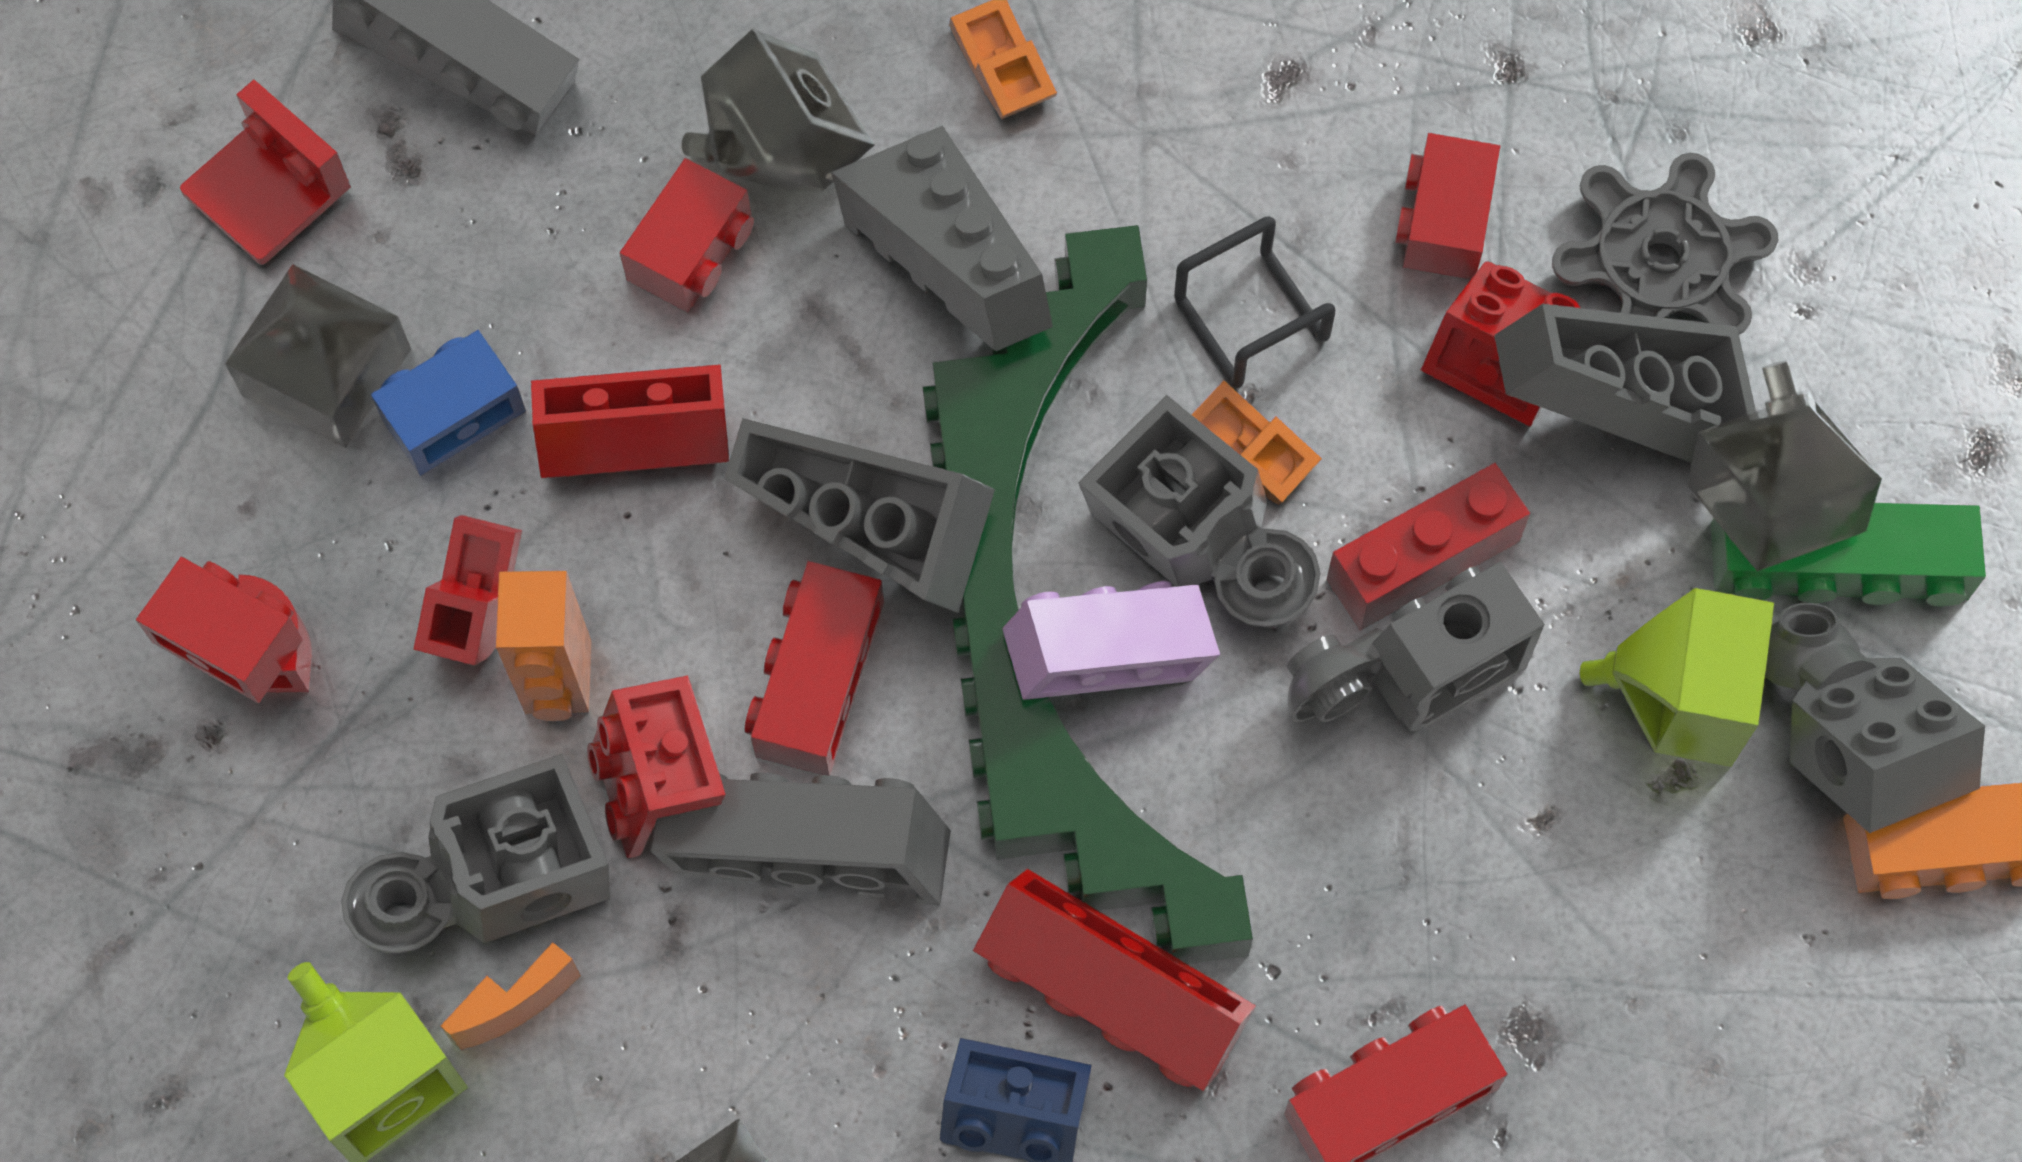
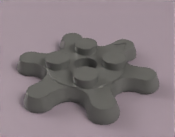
(1673, 216)

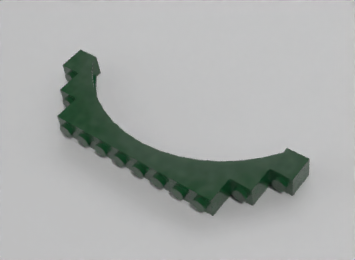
(1036, 777)

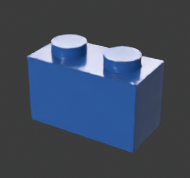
(448, 401)

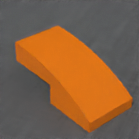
(1001, 58)
(1269, 446)
(494, 1012)

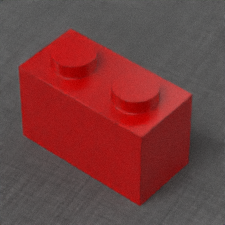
(1450, 205)
(687, 236)
(220, 627)

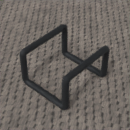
(1310, 317)

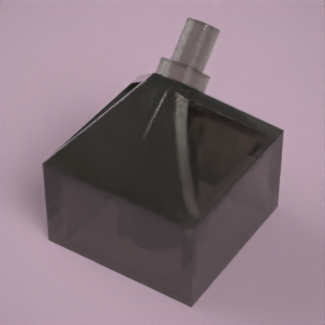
(776, 117)
(318, 355)
(1783, 477)

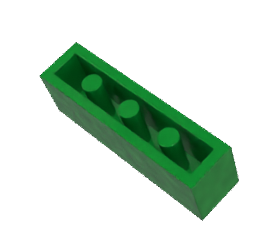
(1904, 553)

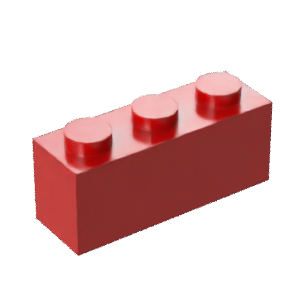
(629, 421)
(1427, 546)
(815, 668)
(1395, 1088)

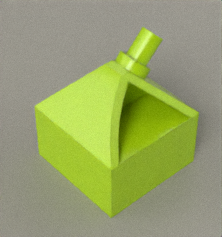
(1694, 674)
(365, 1065)

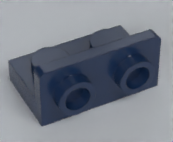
(1014, 1102)

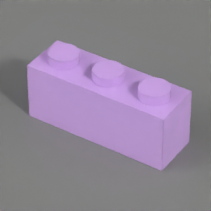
(1110, 640)

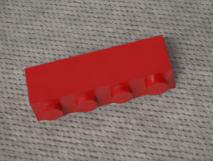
(1113, 980)

